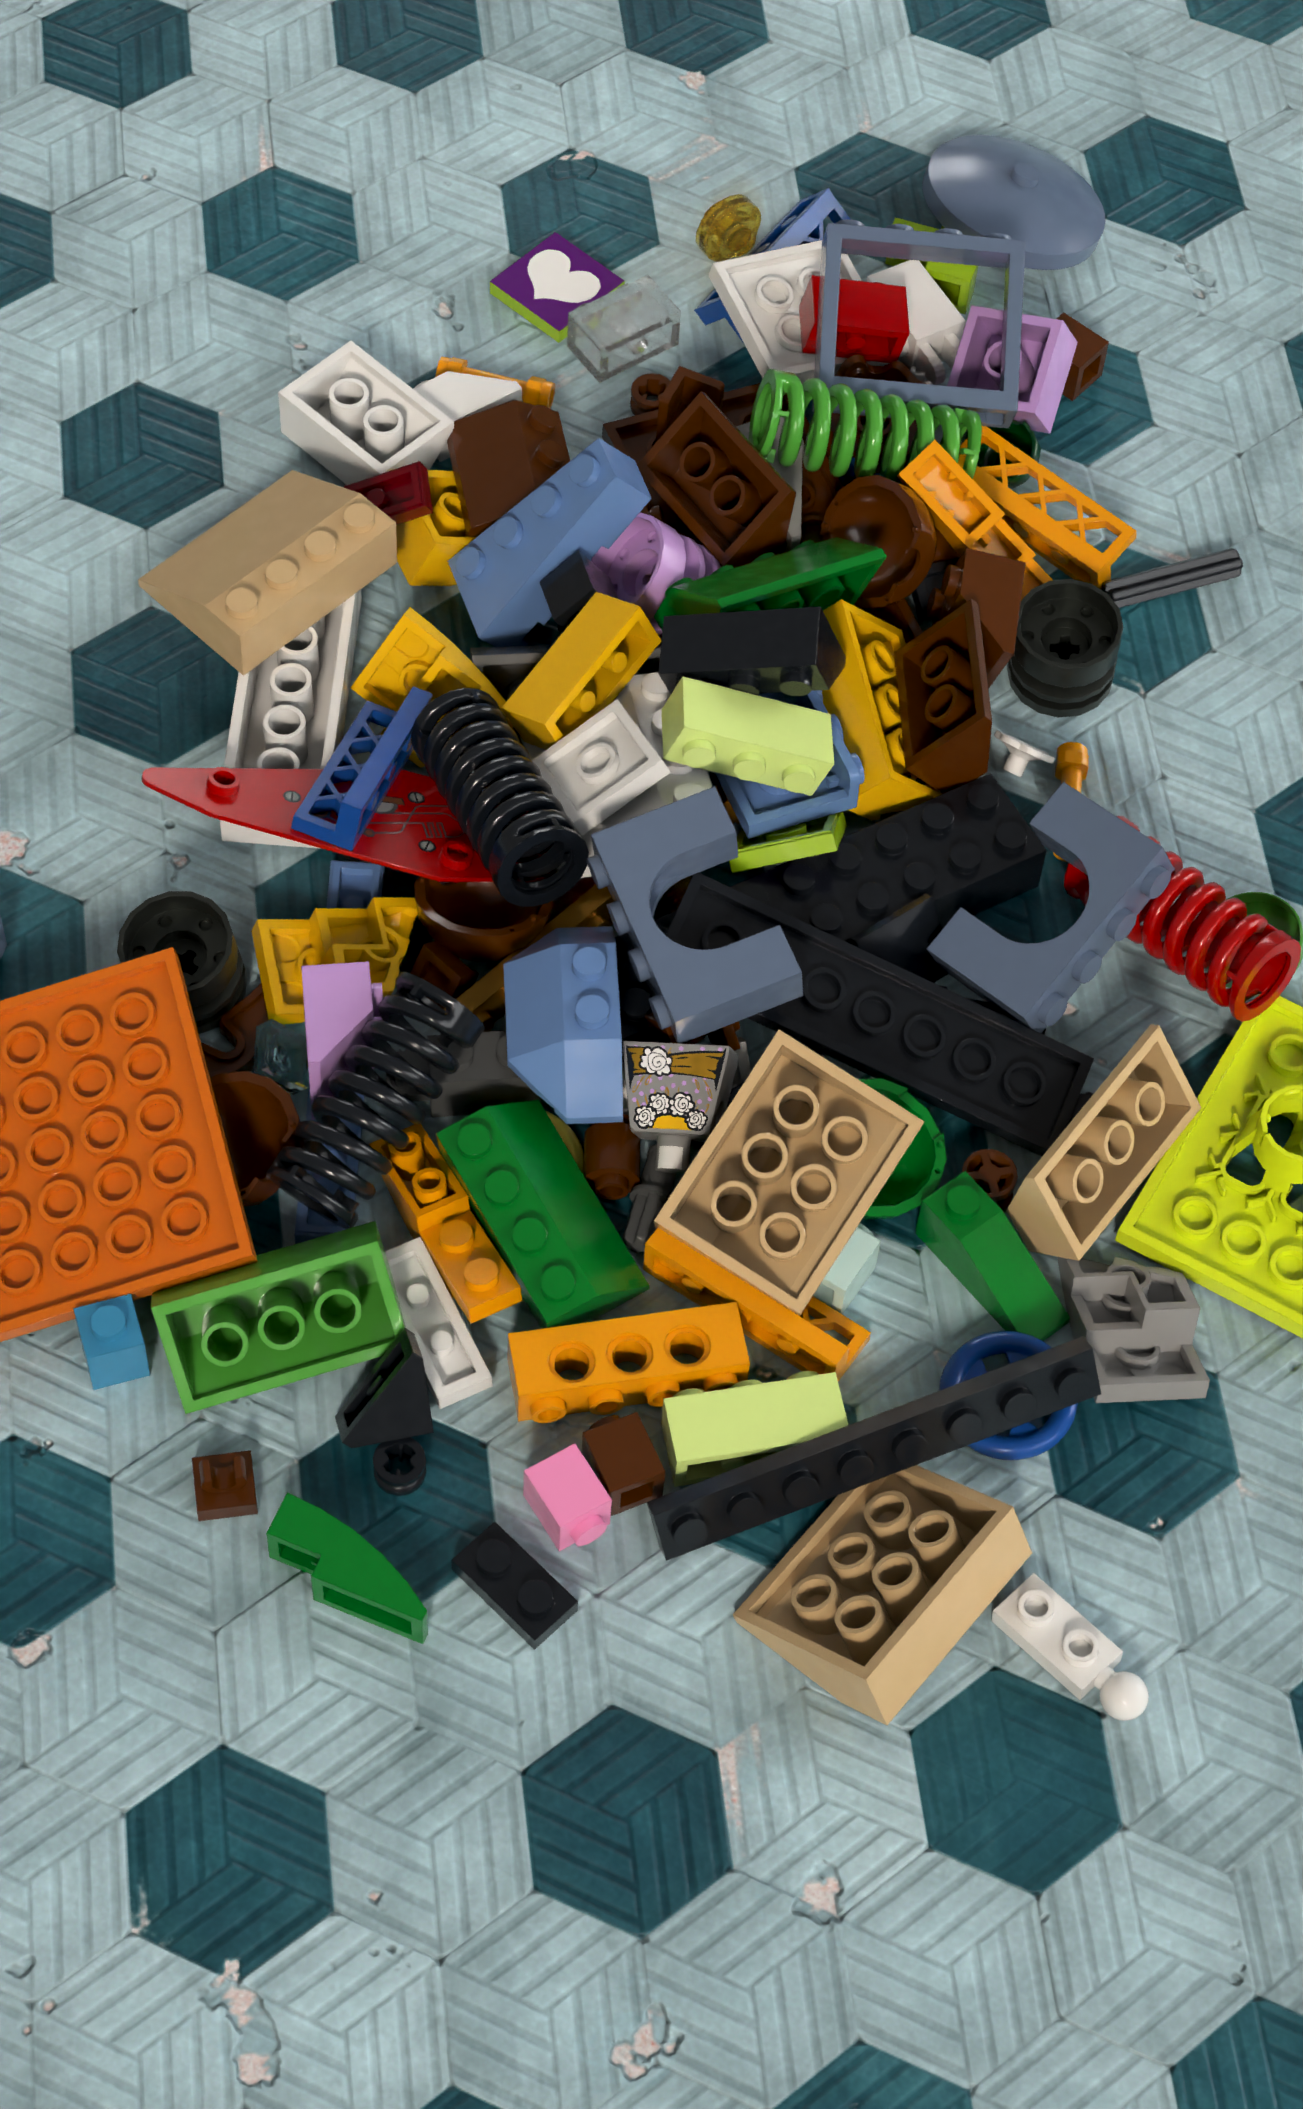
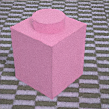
(568, 1498)

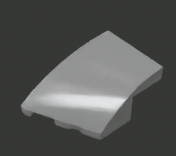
(1138, 1328)

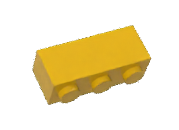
(582, 670)

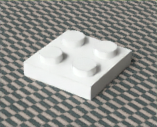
(600, 767)

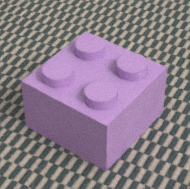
(1044, 362)

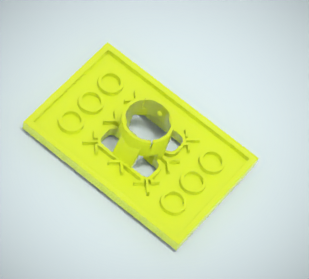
(1202, 1219)

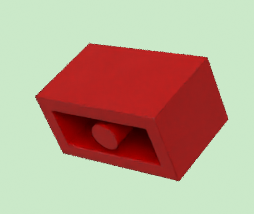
(869, 319)

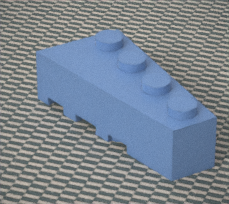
(573, 510)

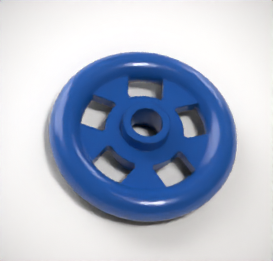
(1024, 1440)

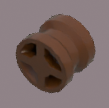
(995, 1172)

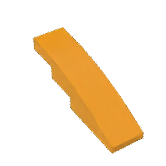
(966, 512)

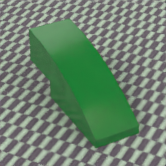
(345, 1569)

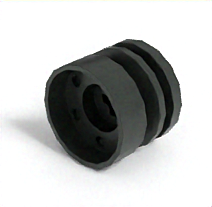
(1065, 648)
(204, 946)

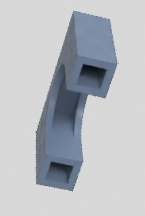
(1038, 979)
(692, 986)

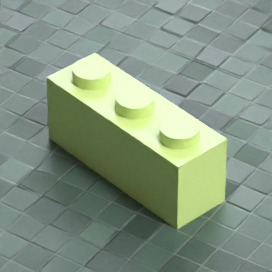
(747, 736)
(746, 1422)

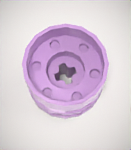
(651, 559)

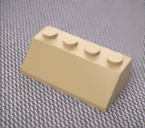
(1105, 1151)

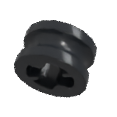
(399, 1484)

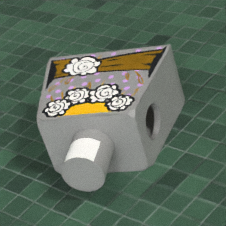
(677, 1095)

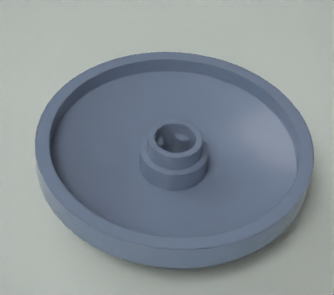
(1018, 191)

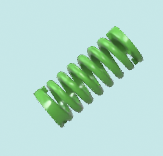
(768, 410)

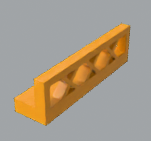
(1038, 530)
(762, 1318)

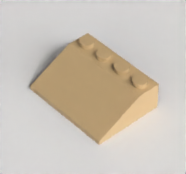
(274, 567)
(788, 1172)
(886, 1586)

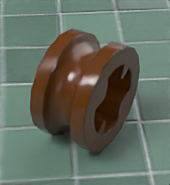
(644, 386)

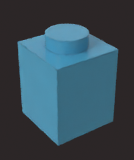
(112, 1341)

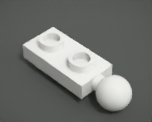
(1070, 1648)

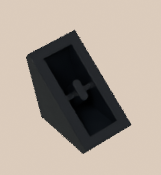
(390, 1400)

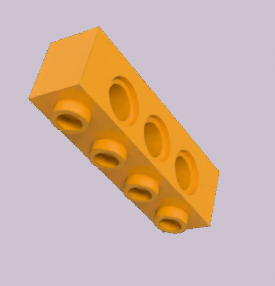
(596, 1347)

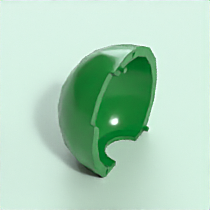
(921, 1165)

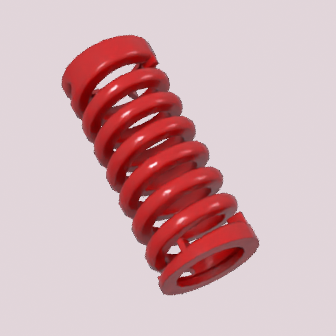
(1243, 951)

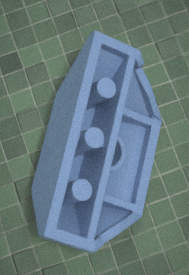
(567, 1023)

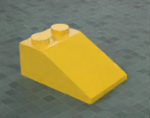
(432, 540)

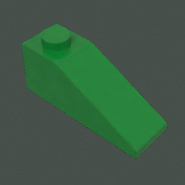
(989, 1258)

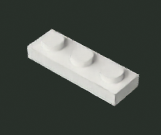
(448, 1351)

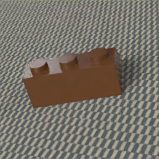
(503, 459)
(720, 485)
(945, 701)

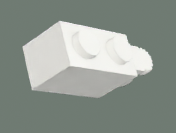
(933, 320)

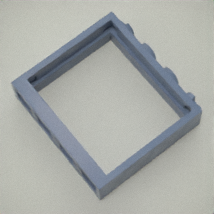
(944, 245)

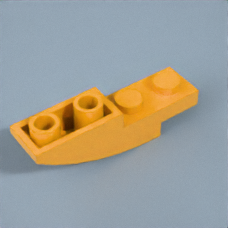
(440, 1213)

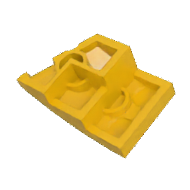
(421, 658)
(330, 937)

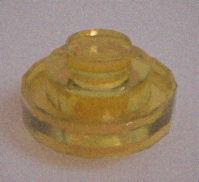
(728, 228)

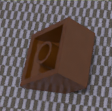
(997, 588)

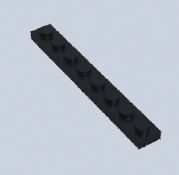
(874, 1448)

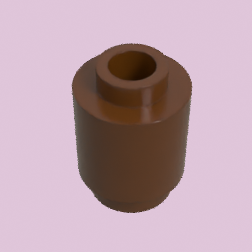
(611, 1159)

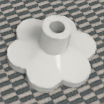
(1020, 754)

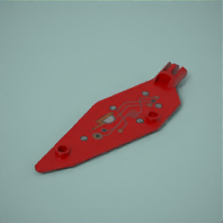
(407, 833)

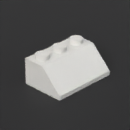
(360, 417)

